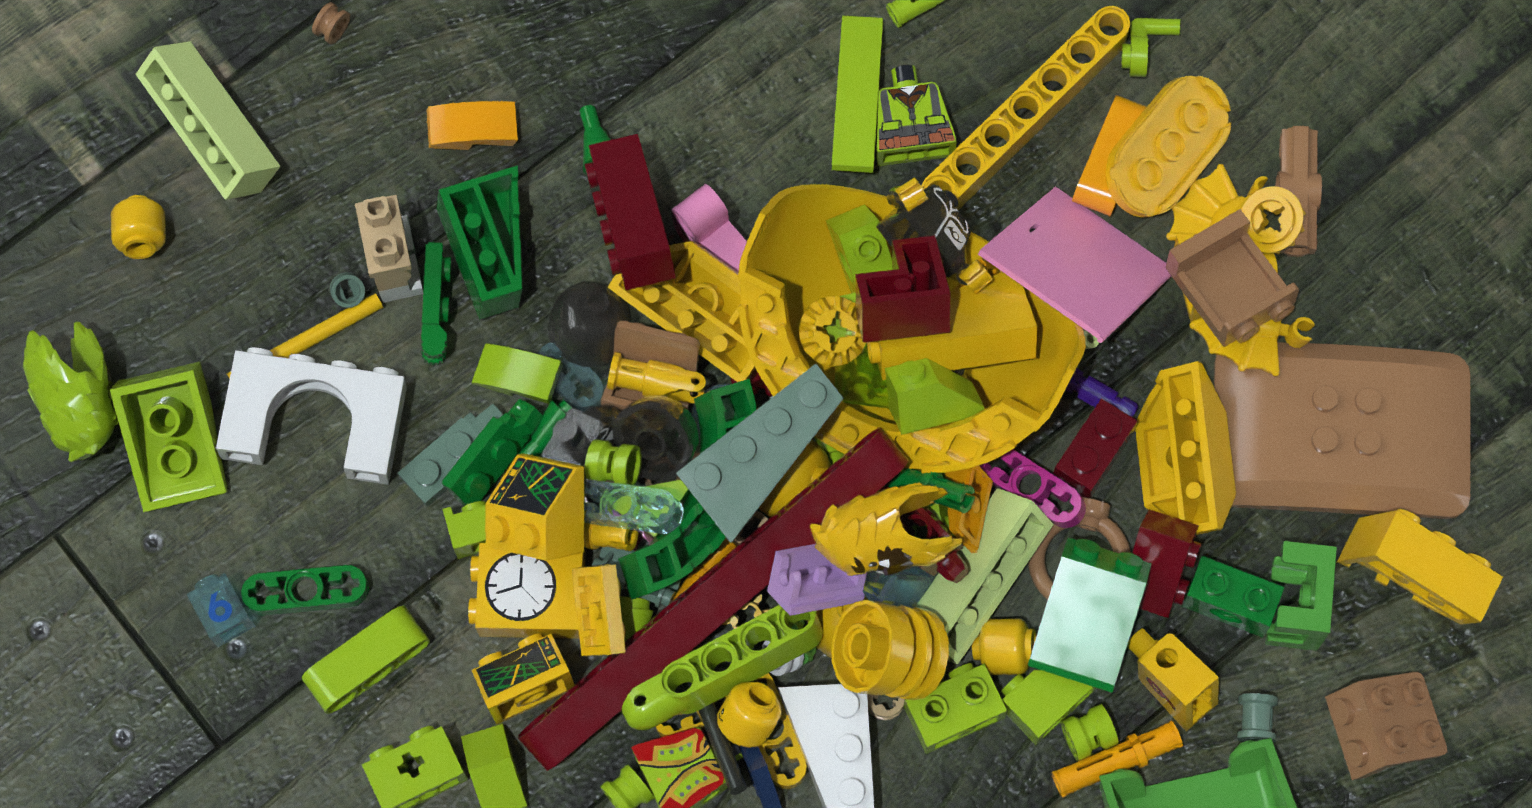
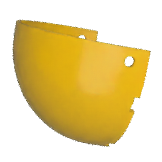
(795, 263)

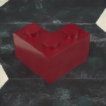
(908, 298)

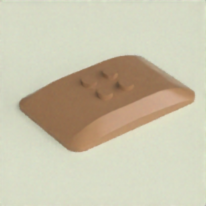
(1350, 430)

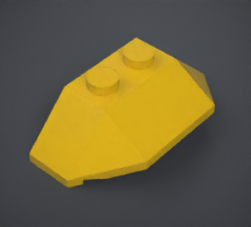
(698, 304)
(1186, 449)

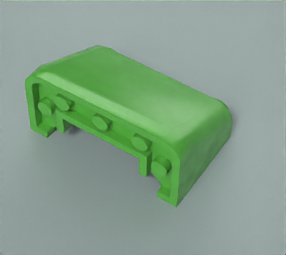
(1250, 781)

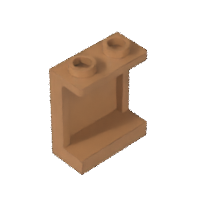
(1230, 280)

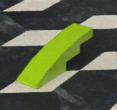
(857, 94)

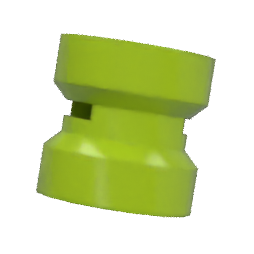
(613, 463)
(1089, 732)

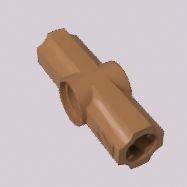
(1300, 177)

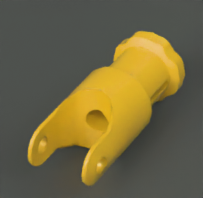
(654, 378)

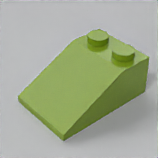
(170, 436)

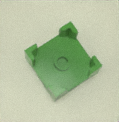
(1314, 570)

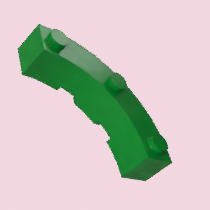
(697, 536)

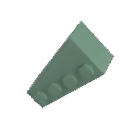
(752, 458)

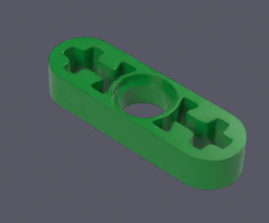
(274, 605)

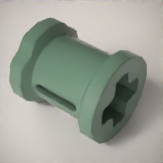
(1257, 717)

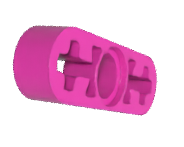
(1061, 490)

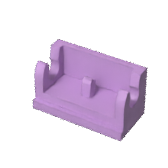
(809, 582)

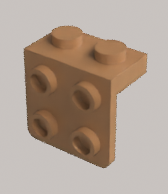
(644, 343)
(1386, 723)

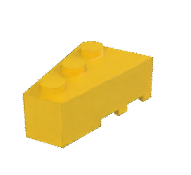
(1423, 564)

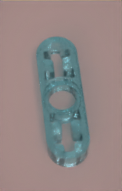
(636, 518)

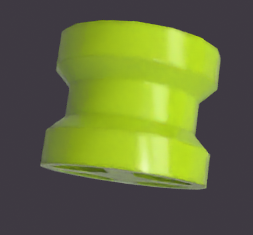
(627, 790)

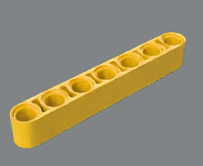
(1038, 99)

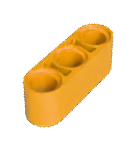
(1092, 186)

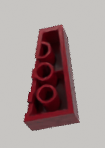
(630, 212)

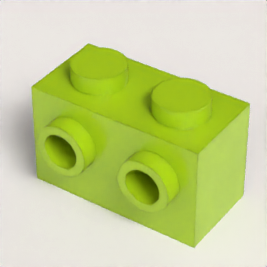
(956, 708)

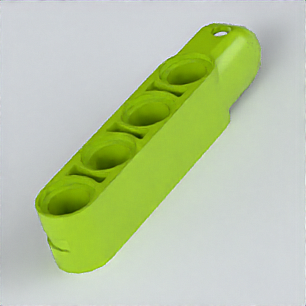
(709, 686)

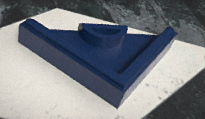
(760, 777)

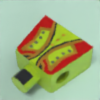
(682, 769)

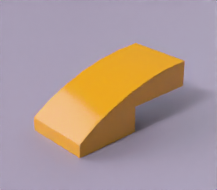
(470, 123)

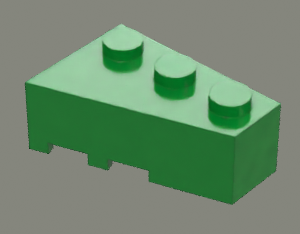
(485, 238)

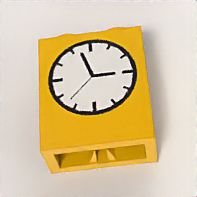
(523, 595)

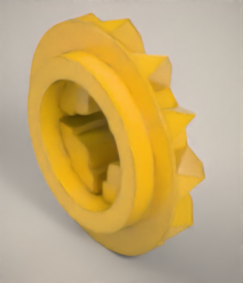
(1277, 201)
(817, 344)

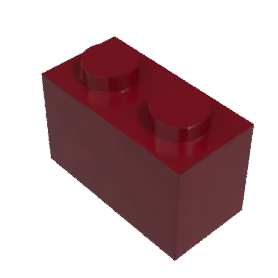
(1095, 448)
(1169, 548)

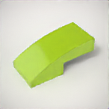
(517, 372)

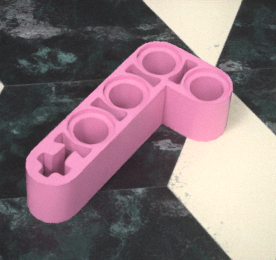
(706, 221)

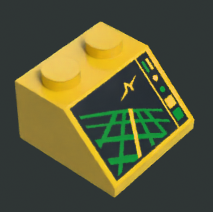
(537, 509)
(522, 677)

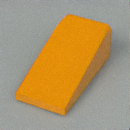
(970, 524)

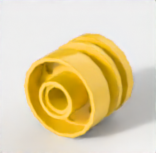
(889, 650)

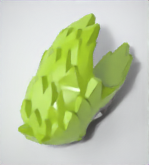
(75, 401)

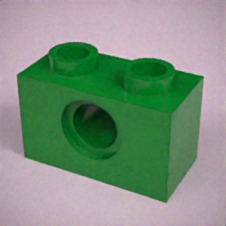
(1233, 596)

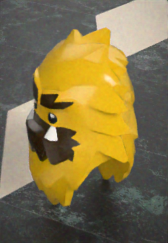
(870, 535)

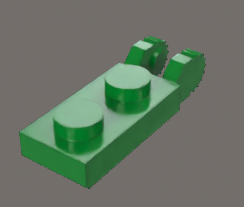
(434, 306)

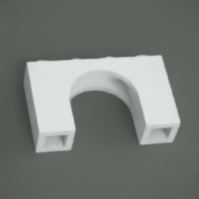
(264, 382)

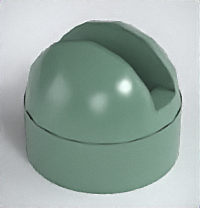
(355, 285)

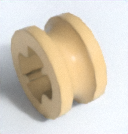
(880, 712)

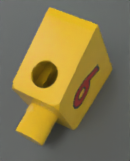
(1175, 677)

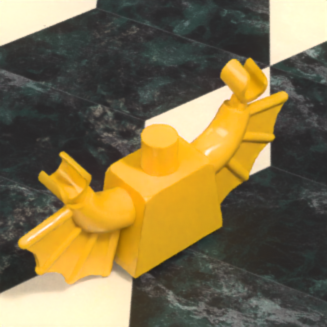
(1204, 205)

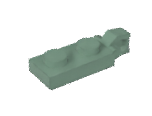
(431, 466)

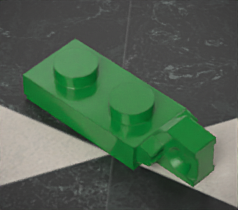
(491, 453)

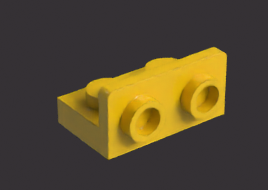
(599, 610)

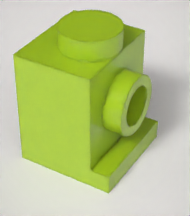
(466, 528)

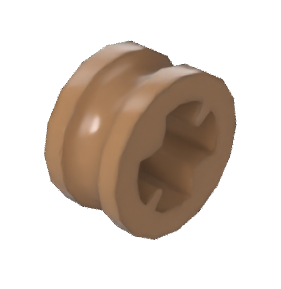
(331, 23)

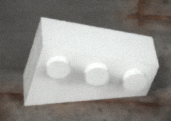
(834, 740)

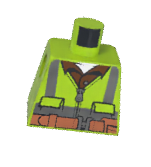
(912, 121)

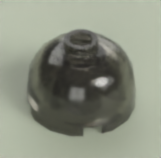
(586, 321)
(661, 431)

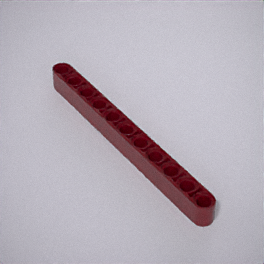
(707, 601)

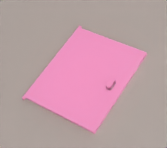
(1077, 263)

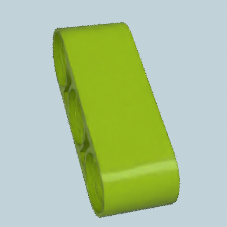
(365, 659)

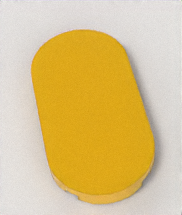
(1168, 146)

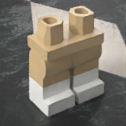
(389, 248)

